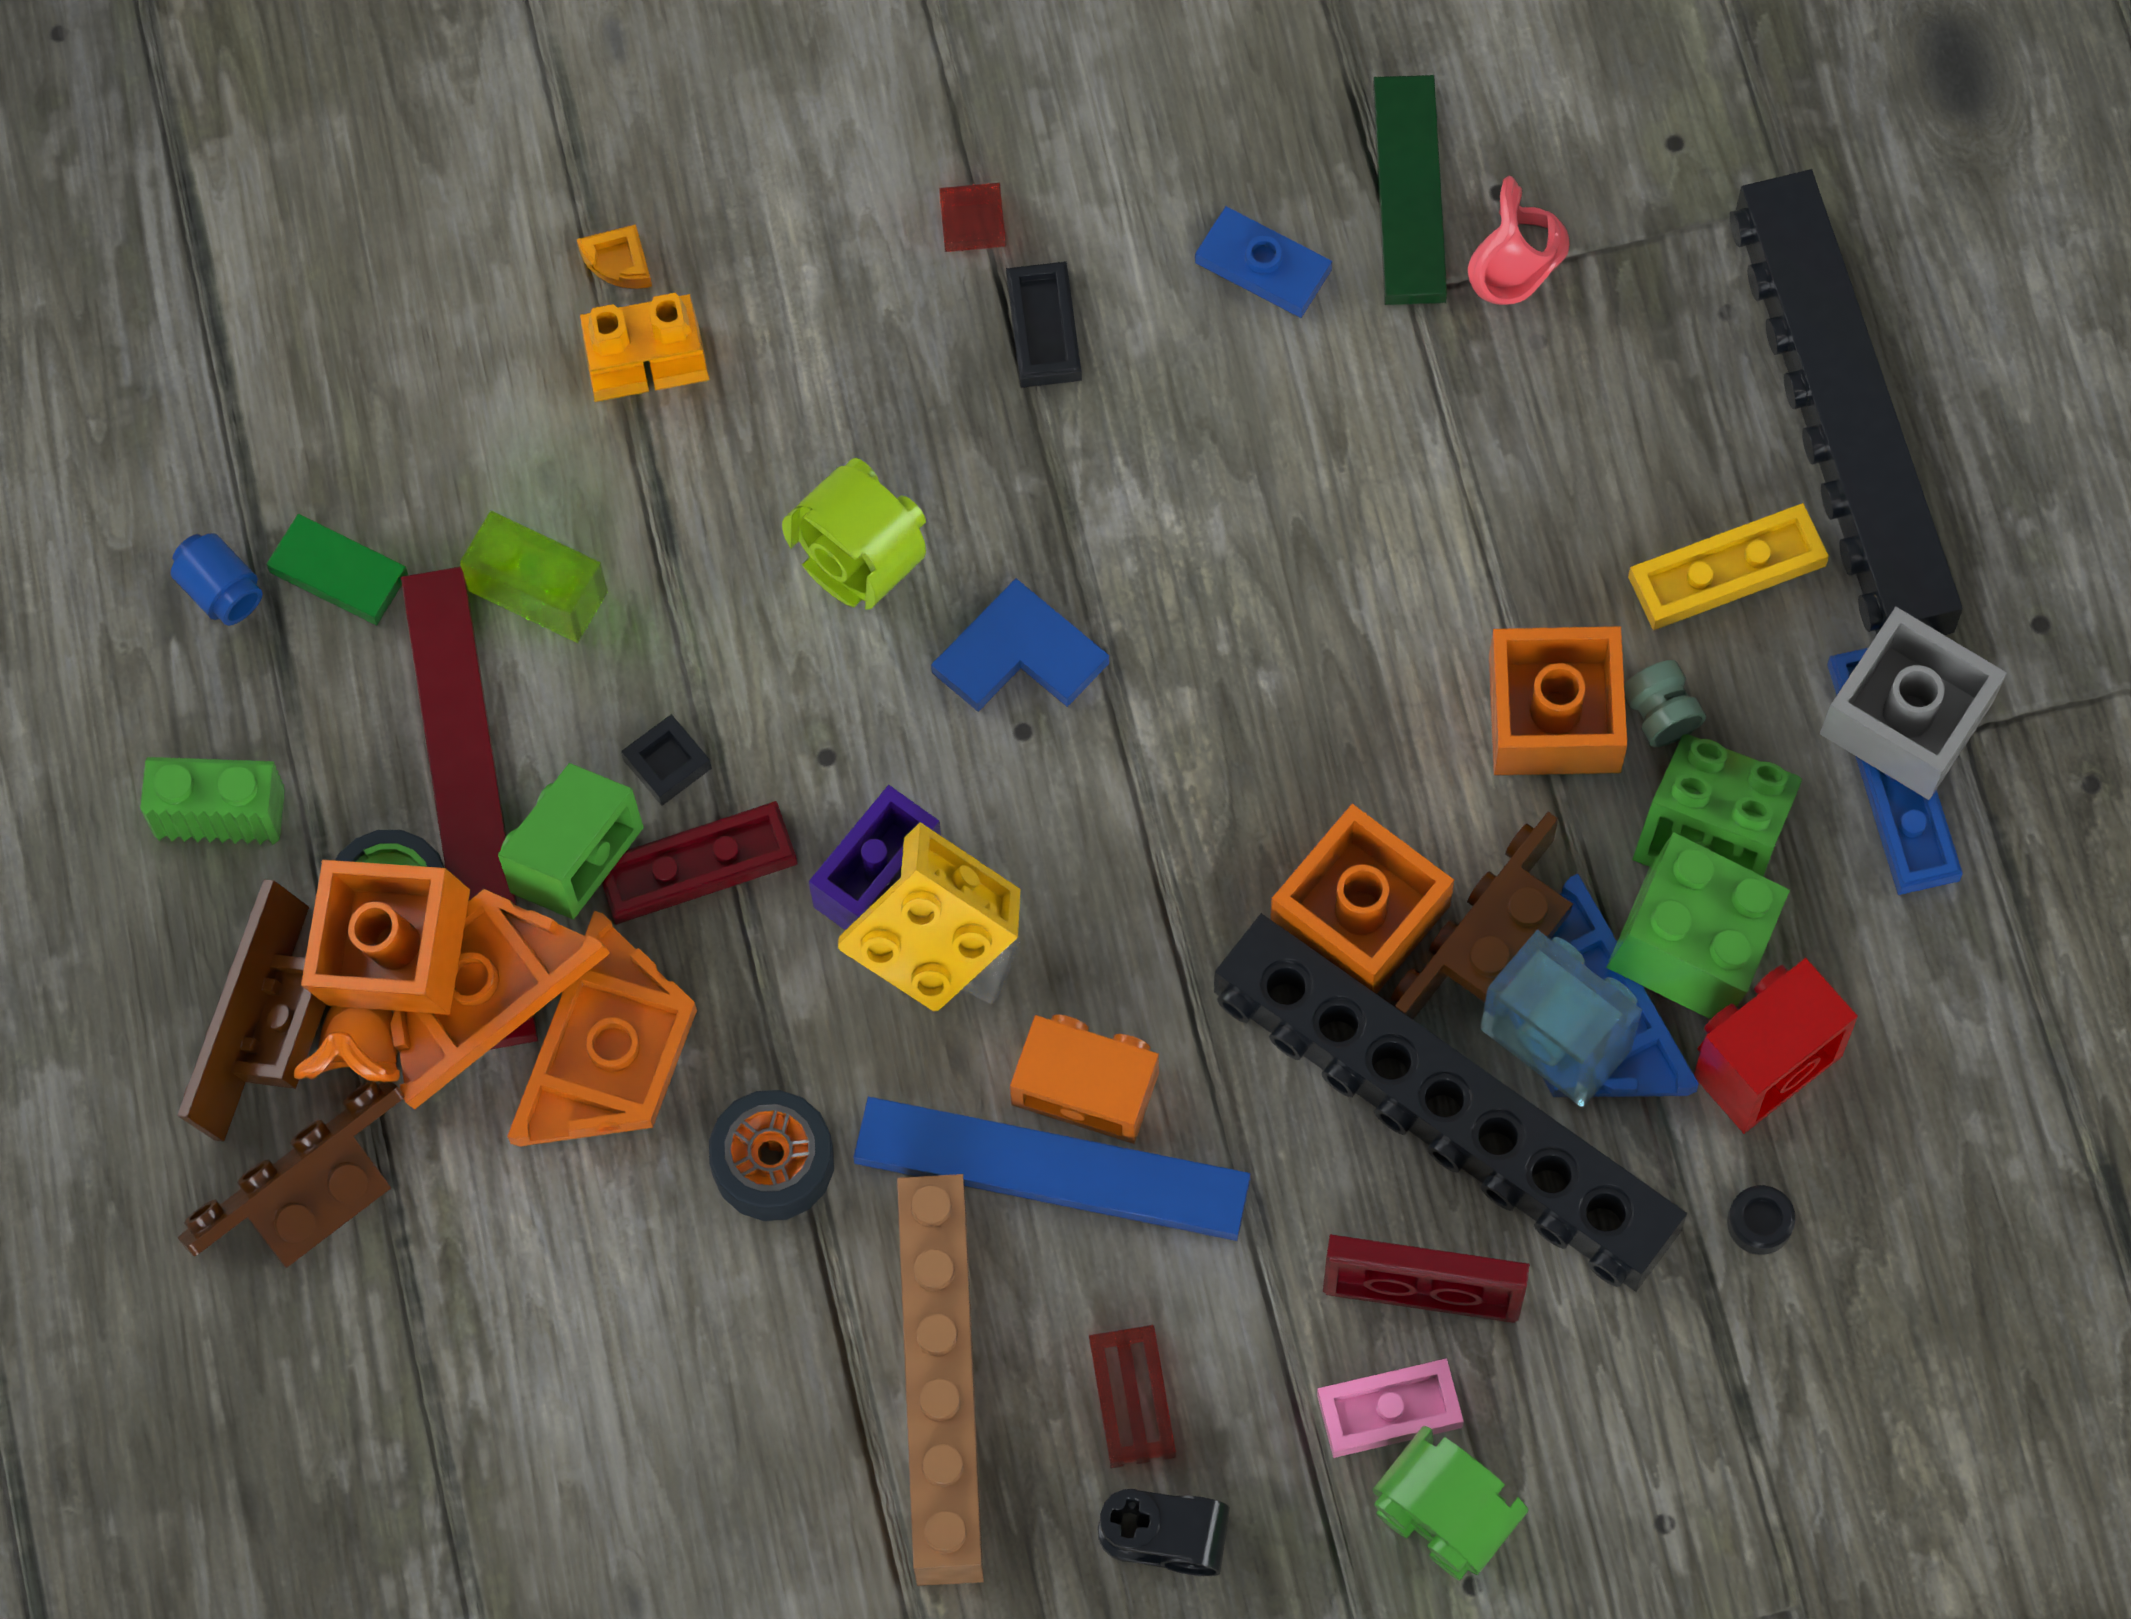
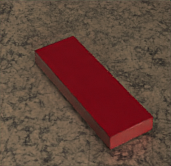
(699, 862)

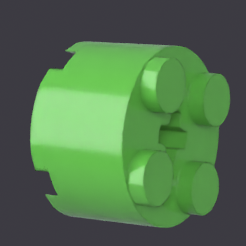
(1447, 1502)

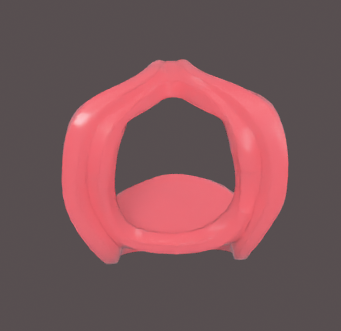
(1504, 264)

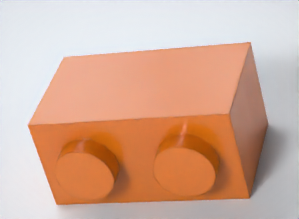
(1085, 1077)

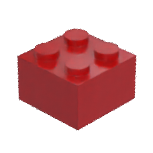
(1773, 1043)

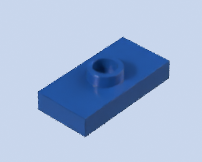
(1263, 262)

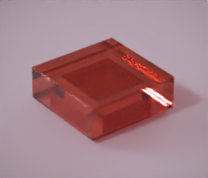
(972, 217)

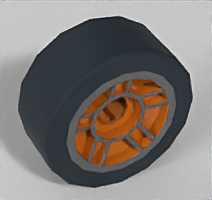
(781, 1124)

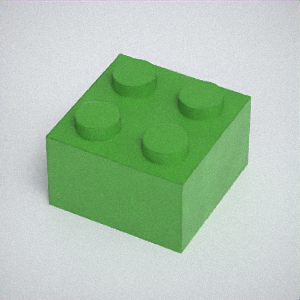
(1698, 928)

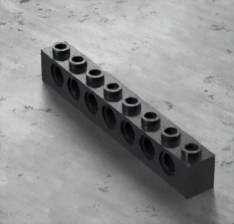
(1274, 957)

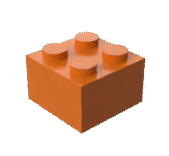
(1557, 700)
(1362, 899)
(385, 937)

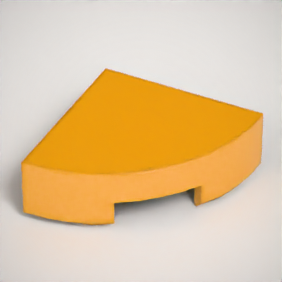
(616, 257)

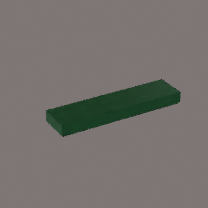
(1409, 190)

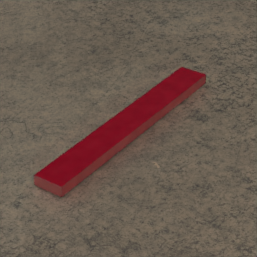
(458, 738)

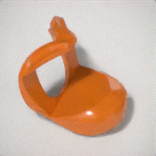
(354, 1040)

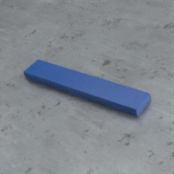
(1053, 1168)

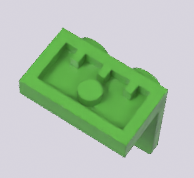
(1719, 803)

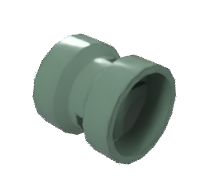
(1663, 703)

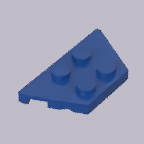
(1655, 1060)

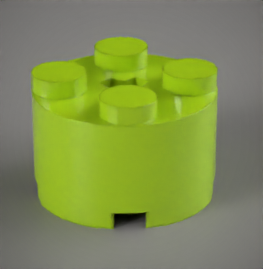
(856, 535)

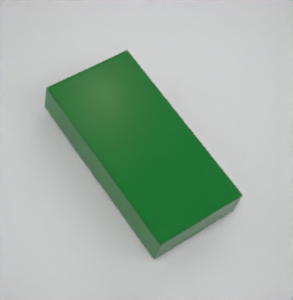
(337, 569)

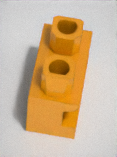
(653, 331)

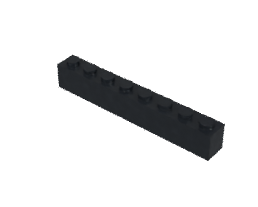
(1843, 404)

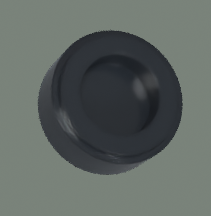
(1761, 1219)

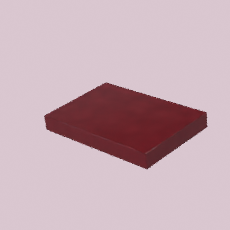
(1425, 1278)

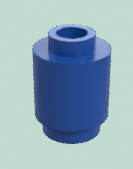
(216, 578)

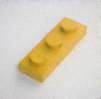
(1728, 566)

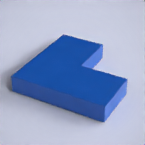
(1017, 634)

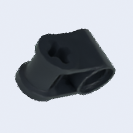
(1173, 1533)

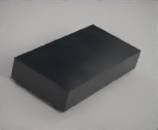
(1043, 324)

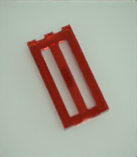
(1140, 1450)

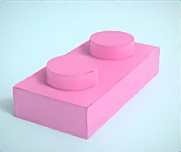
(1389, 1407)

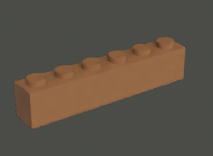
(939, 1380)

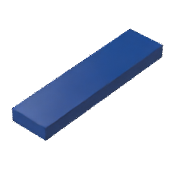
(1909, 825)

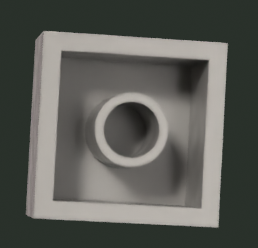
(1912, 703)

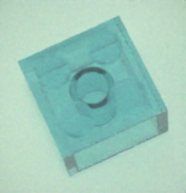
(1561, 1017)

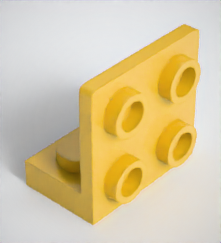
(936, 921)

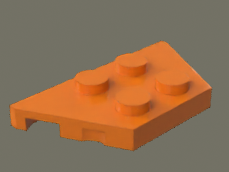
(505, 974)
(606, 1049)

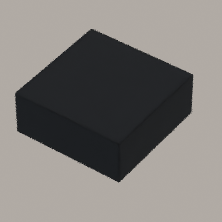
(666, 759)

